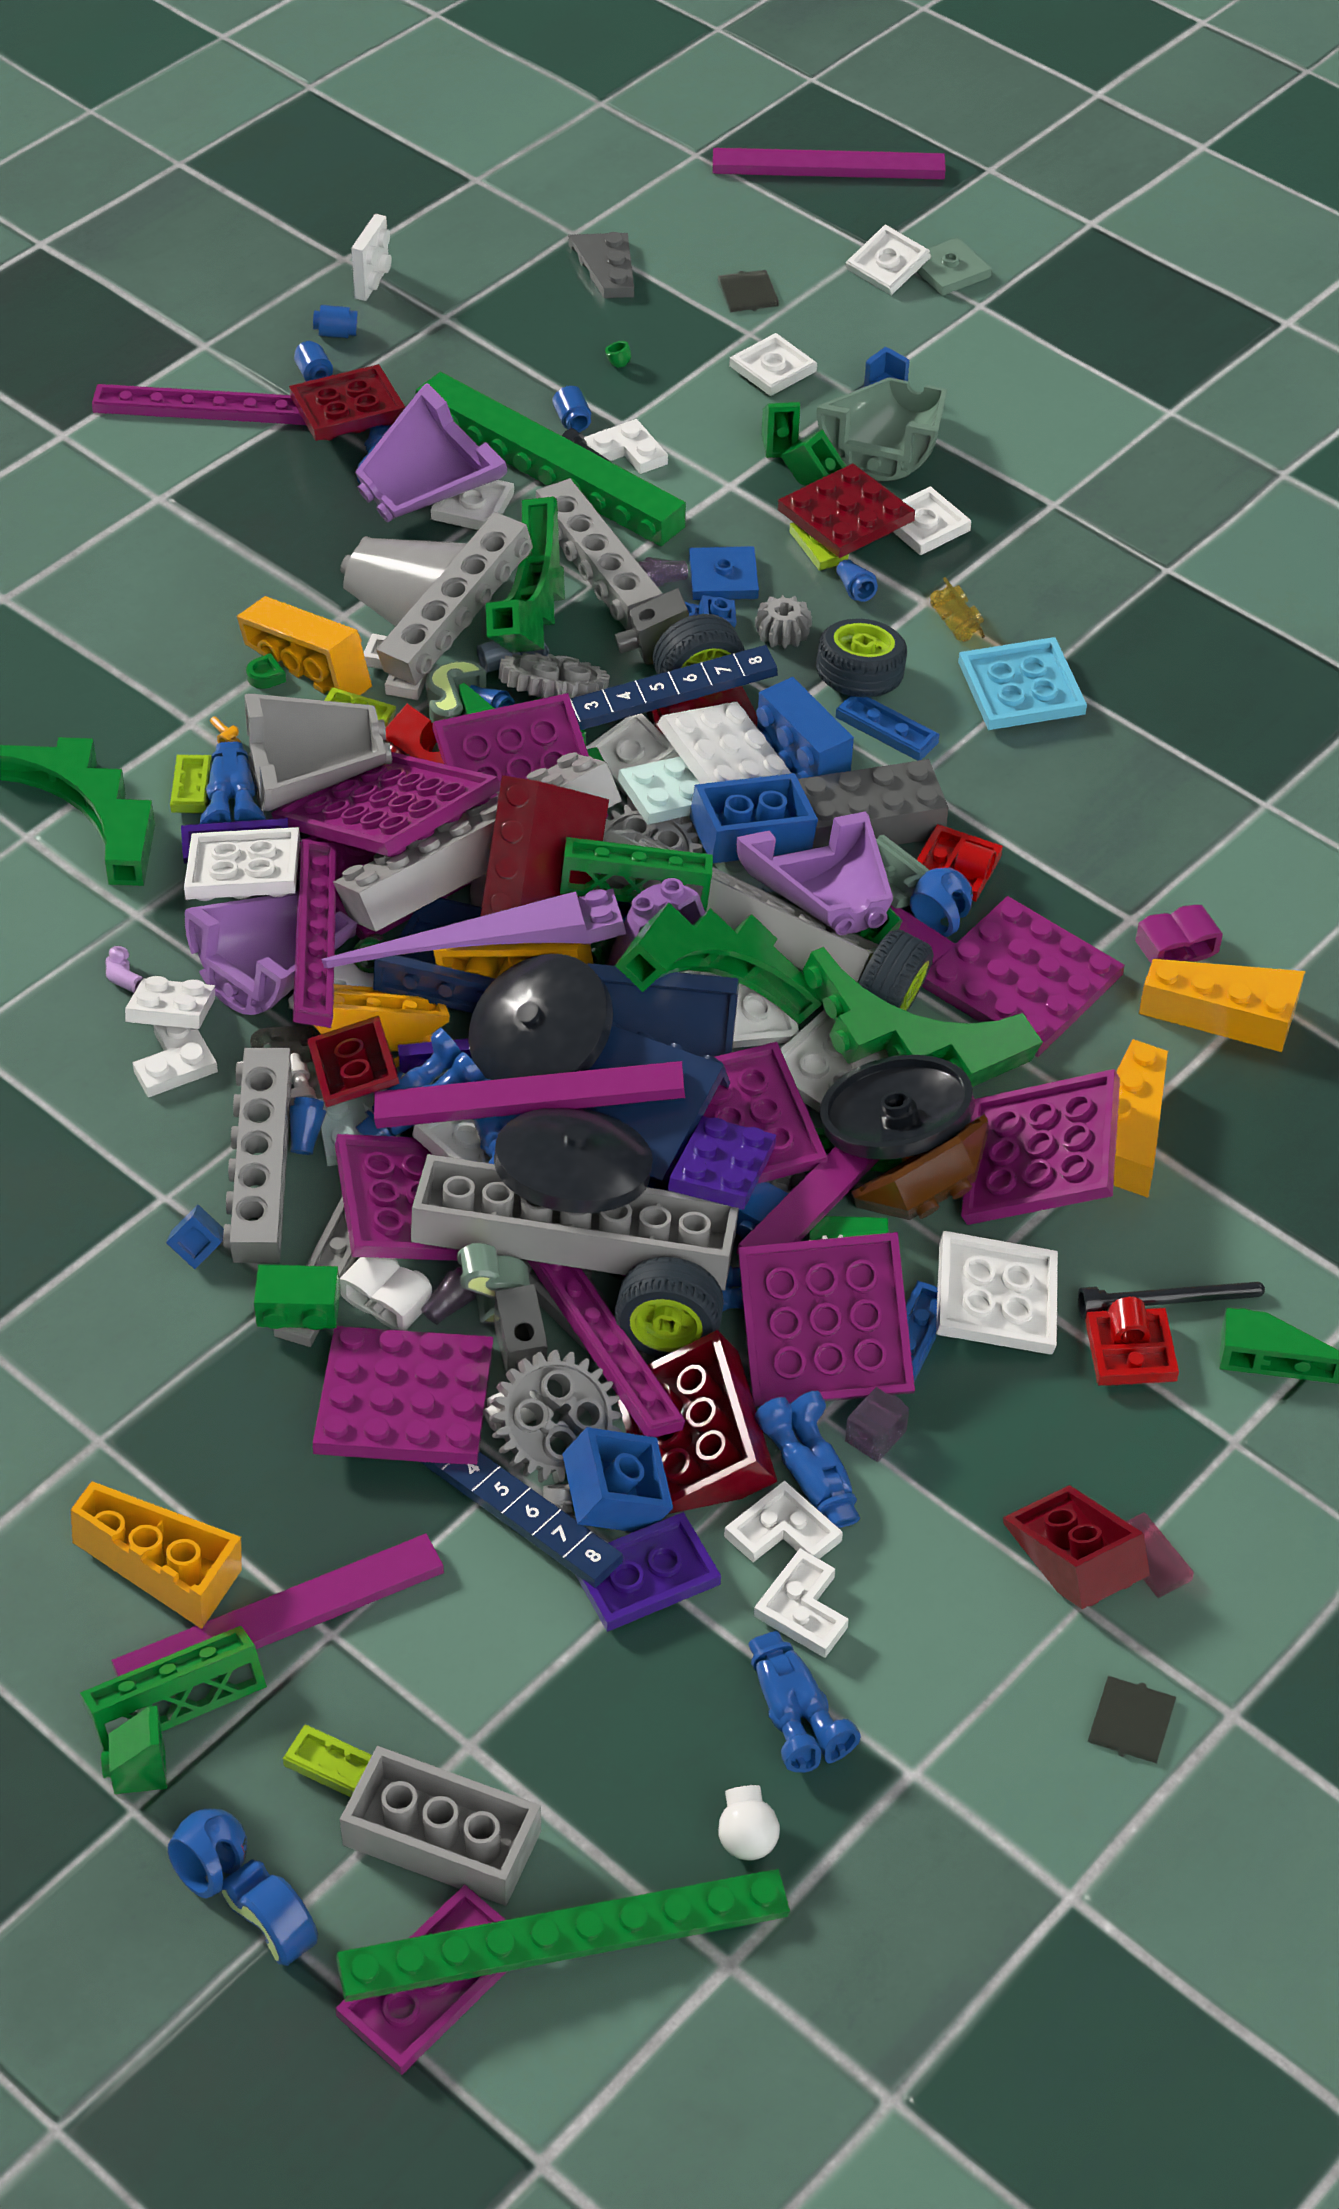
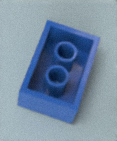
(803, 731)
(749, 807)

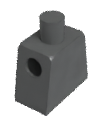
(650, 622)
(518, 1325)

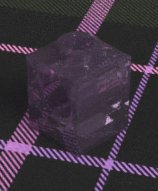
(877, 1424)

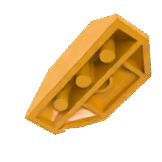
(402, 1016)

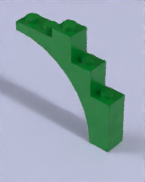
(538, 583)
(97, 792)
(710, 945)
(870, 1024)

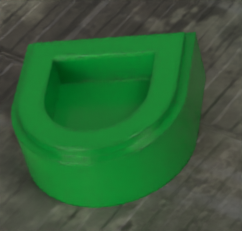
(265, 672)

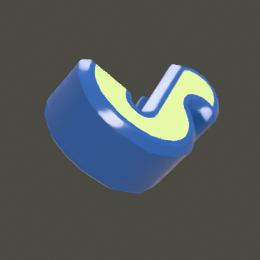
(273, 1908)

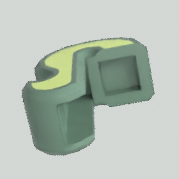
(444, 683)
(488, 1272)

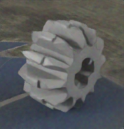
(783, 621)

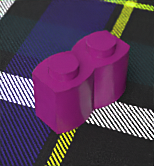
(1179, 936)

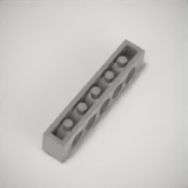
(599, 553)
(454, 598)
(259, 1239)

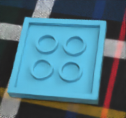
(1022, 683)

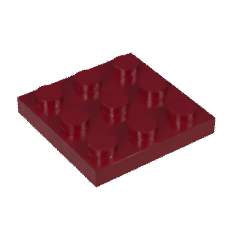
(347, 402)
(846, 510)

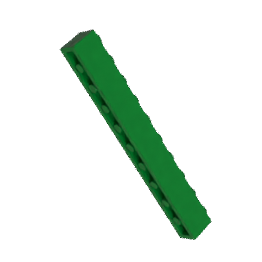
(554, 458)

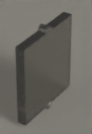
(748, 291)
(1132, 1719)

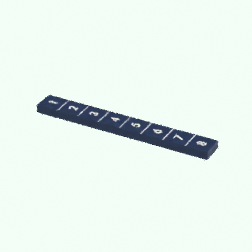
(674, 687)
(533, 1517)

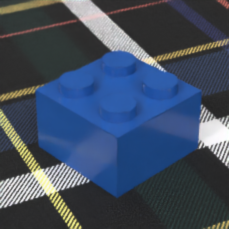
(617, 1480)

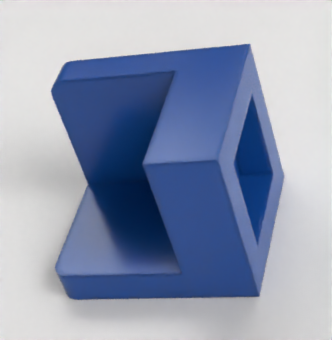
(885, 365)
(196, 1236)

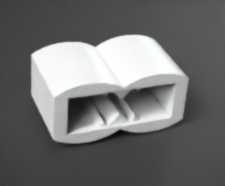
(386, 1291)

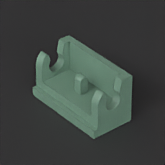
(901, 870)

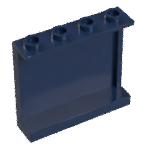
(417, 972)
(677, 1009)
(662, 1123)

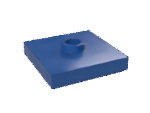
(723, 572)

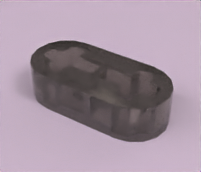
(286, 1037)

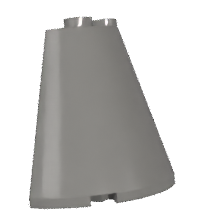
(395, 572)
(309, 745)

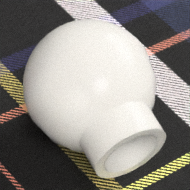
(748, 1824)

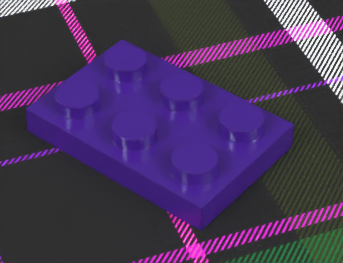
(722, 1162)
(657, 1570)

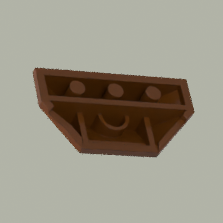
(927, 1178)

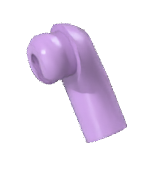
(119, 969)

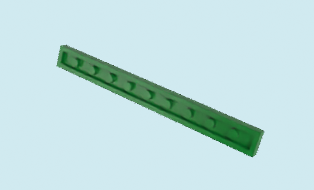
(561, 1935)

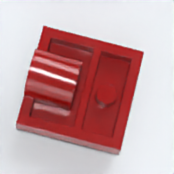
(962, 852)
(1131, 1344)

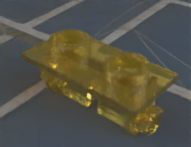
(953, 601)

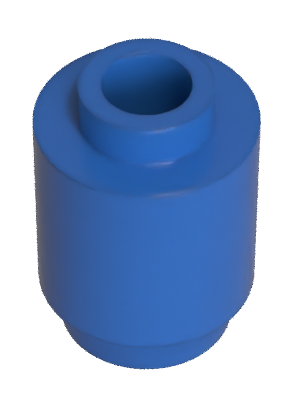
(335, 321)
(312, 361)
(572, 408)

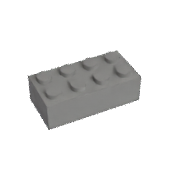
(441, 1825)

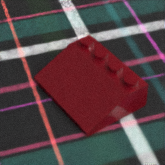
(531, 841)
(721, 1446)

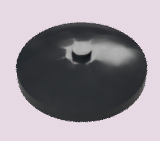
(541, 1019)
(897, 1107)
(573, 1160)

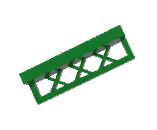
(632, 863)
(175, 1675)

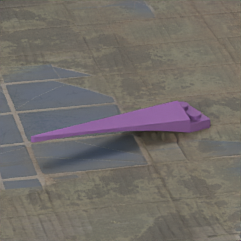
(546, 921)

